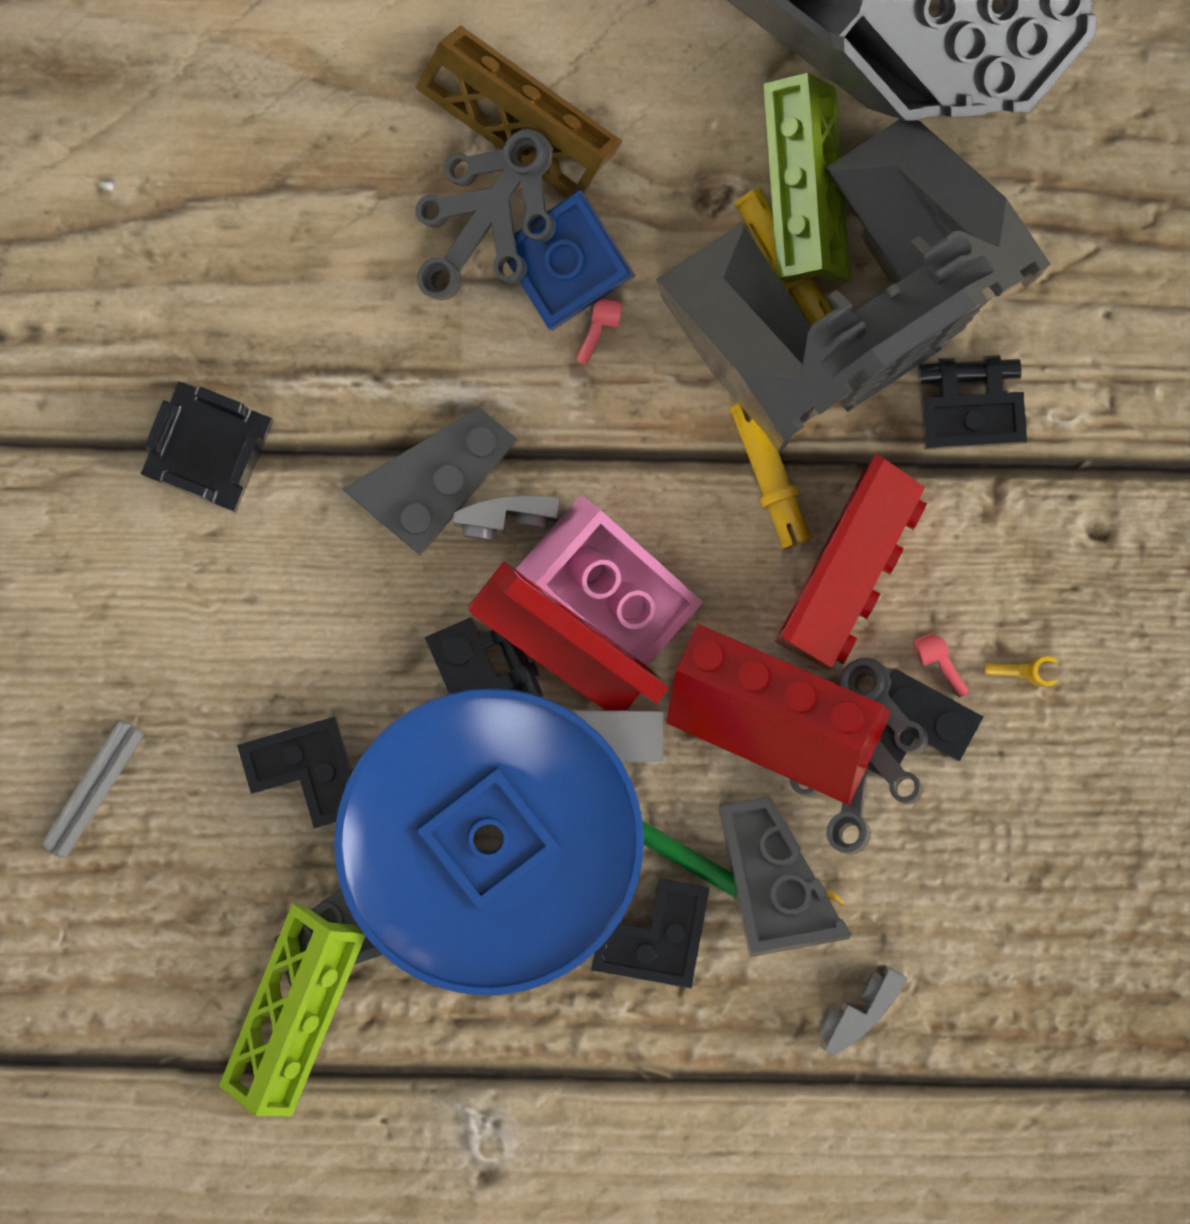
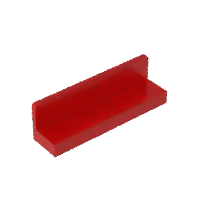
(563, 641)

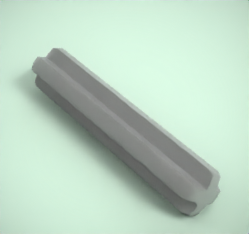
(92, 789)

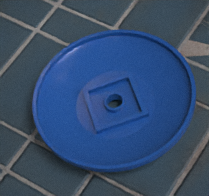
(501, 914)

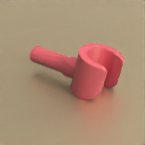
(605, 313)
(934, 649)

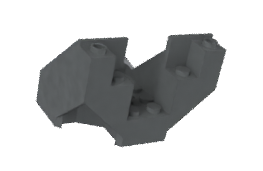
(936, 65)
(935, 234)

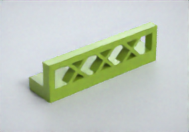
(805, 200)
(297, 1020)

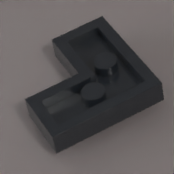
(946, 722)
(306, 754)
(666, 949)

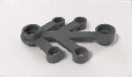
(490, 208)
(881, 758)

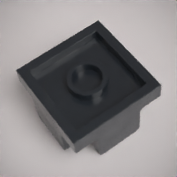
(205, 445)

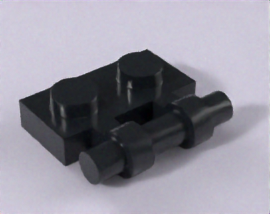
(972, 419)
(466, 665)

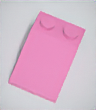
(610, 581)

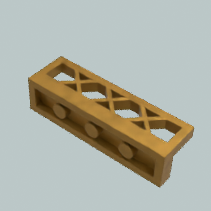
(519, 97)

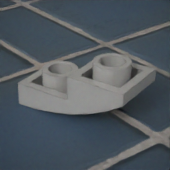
(490, 516)
(631, 733)
(850, 1023)

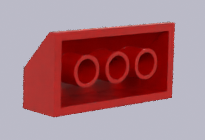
(851, 564)
(775, 714)

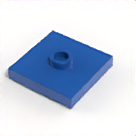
(572, 266)

